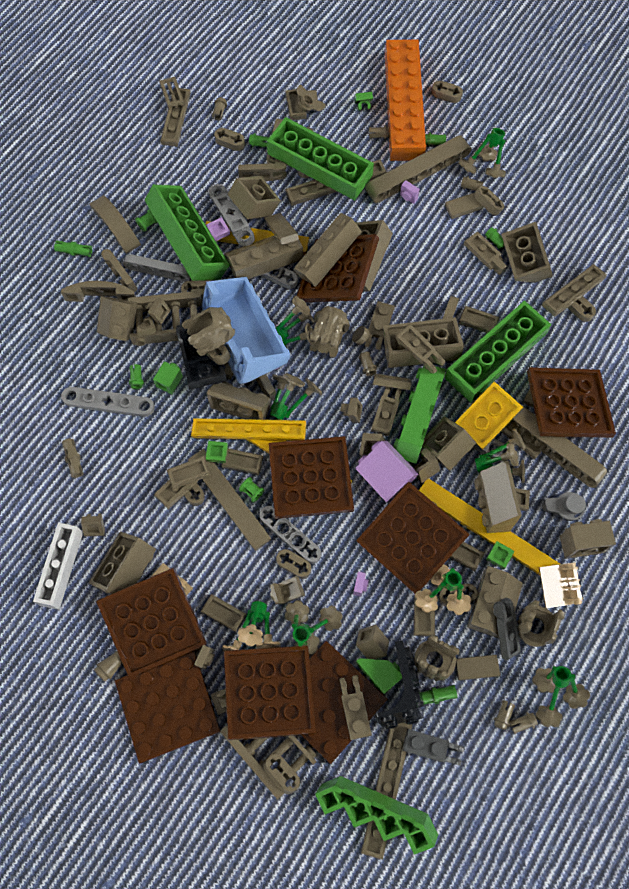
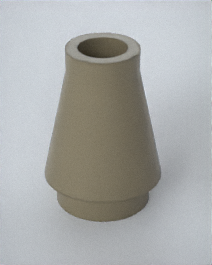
(108, 667)

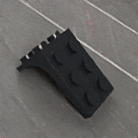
(199, 369)
(409, 707)

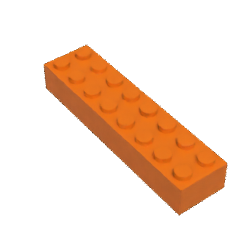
(404, 100)

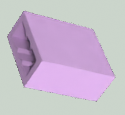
(386, 470)

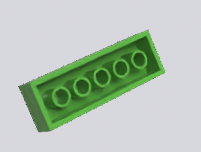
(320, 158)
(186, 232)
(497, 351)

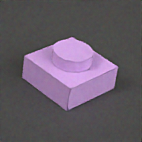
(409, 192)
(218, 229)
(361, 584)

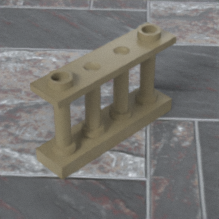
(174, 302)
(248, 750)

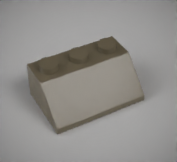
(527, 254)
(238, 401)
(498, 498)
(122, 564)
(492, 588)

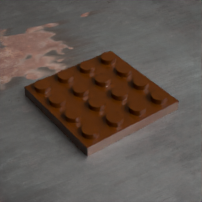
(347, 276)
(570, 402)
(310, 477)
(412, 538)
(151, 622)
(268, 693)
(167, 707)
(330, 721)

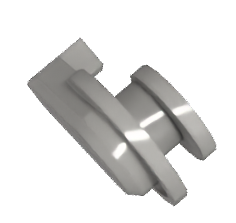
(566, 505)

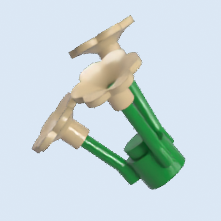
(451, 581)
(250, 634)

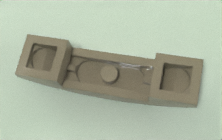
(115, 223)
(77, 291)

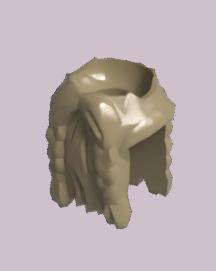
(209, 329)
(328, 330)
(550, 621)
(447, 652)

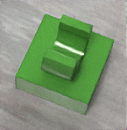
(361, 98)
(216, 451)
(500, 555)

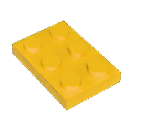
(489, 415)

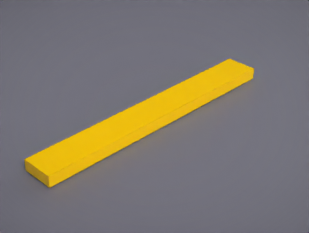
(472, 519)

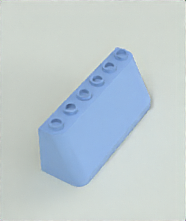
(256, 344)

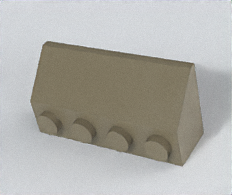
(384, 233)
(327, 249)
(263, 257)
(440, 333)

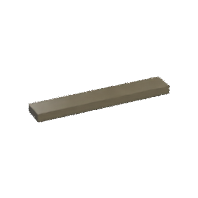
(315, 189)
(234, 505)
(387, 784)

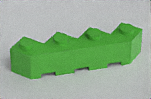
(419, 414)
(388, 814)

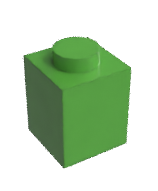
(168, 377)

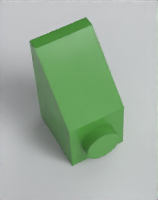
(380, 673)

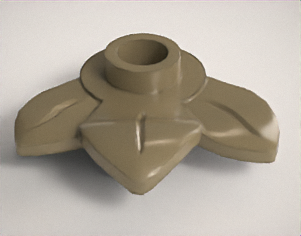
(308, 99)

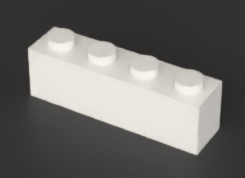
(58, 566)

